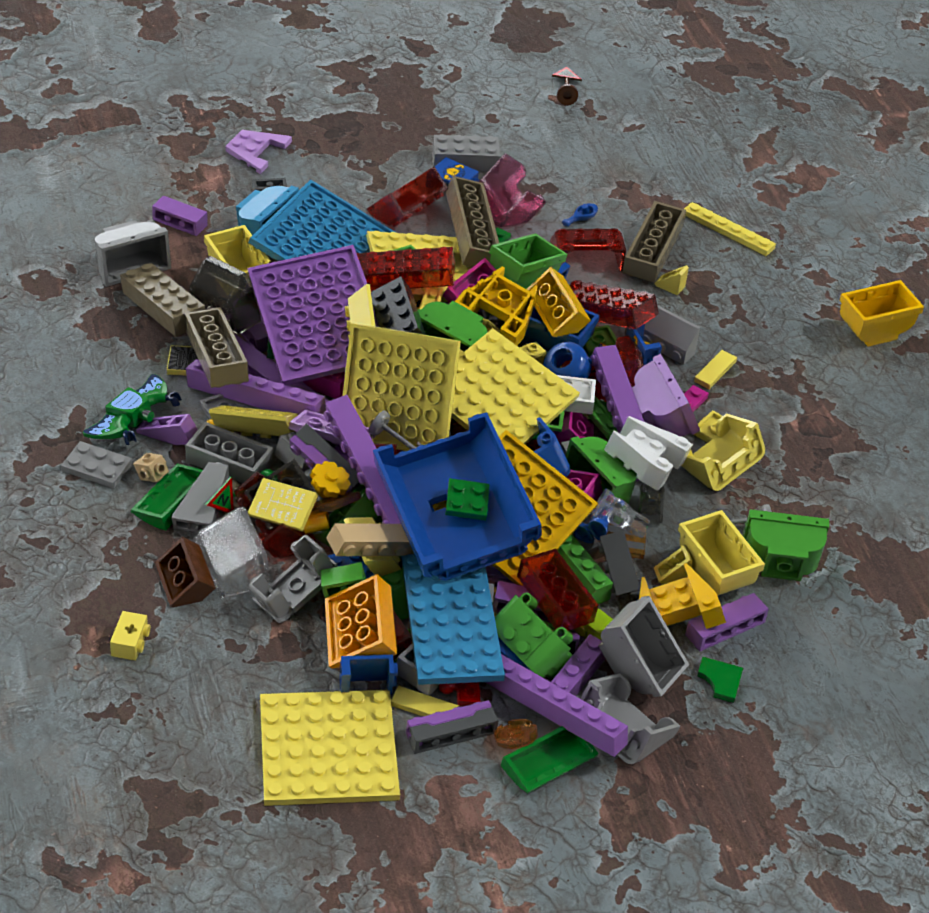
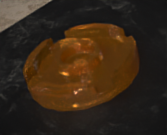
(516, 734)

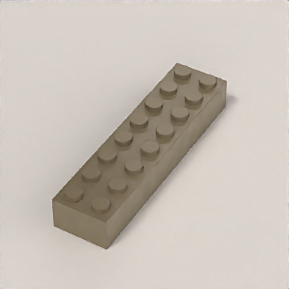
(471, 220)

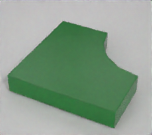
(722, 677)

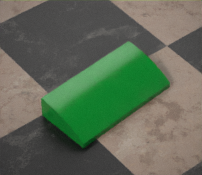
(164, 498)
(547, 759)

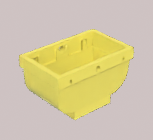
(233, 248)
(720, 552)

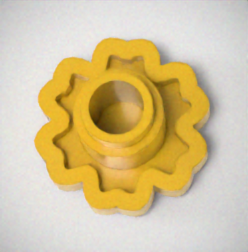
(329, 480)

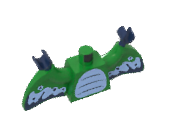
(131, 409)

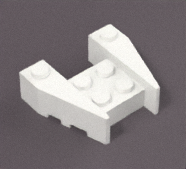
(648, 451)

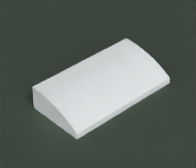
(585, 401)

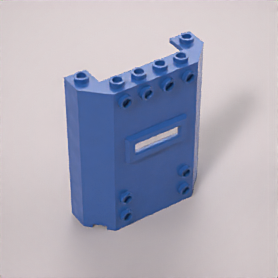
(453, 544)

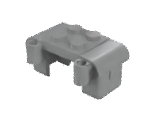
(295, 584)

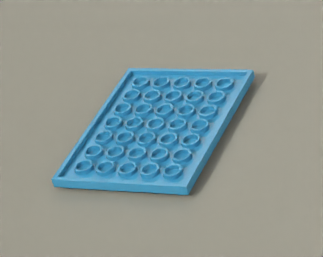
(314, 223)

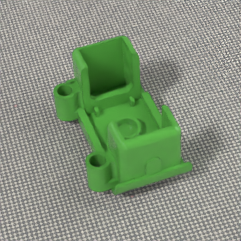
(531, 638)

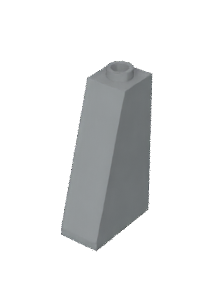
(192, 512)

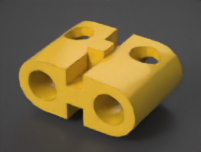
(317, 522)

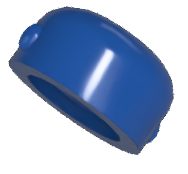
(561, 352)

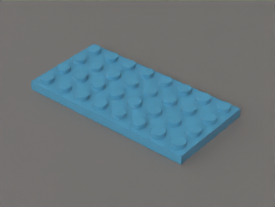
(452, 627)

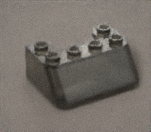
(229, 288)

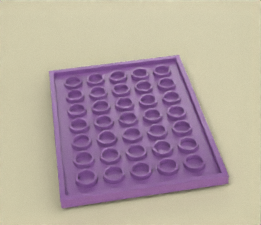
(305, 310)

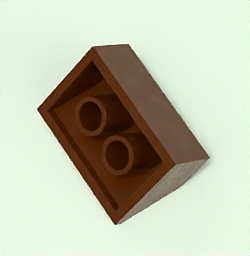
(184, 573)

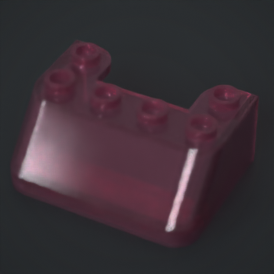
(505, 198)

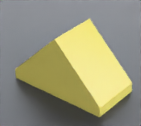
(674, 280)
(673, 566)

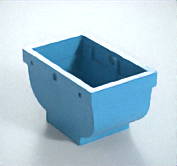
(262, 205)

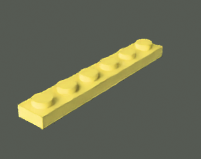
(729, 229)

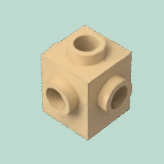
(151, 467)

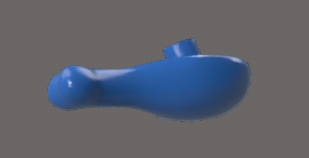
(582, 213)

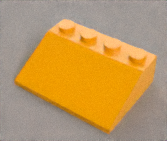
(360, 621)

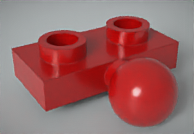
(466, 692)

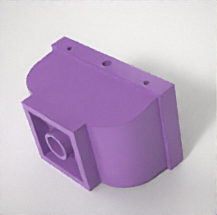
(662, 399)

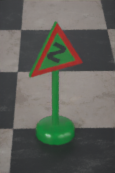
(224, 496)

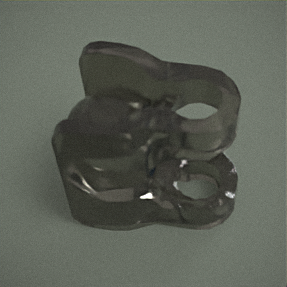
(651, 501)

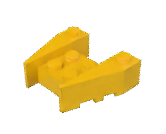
(503, 300)
(685, 600)

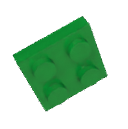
(467, 499)

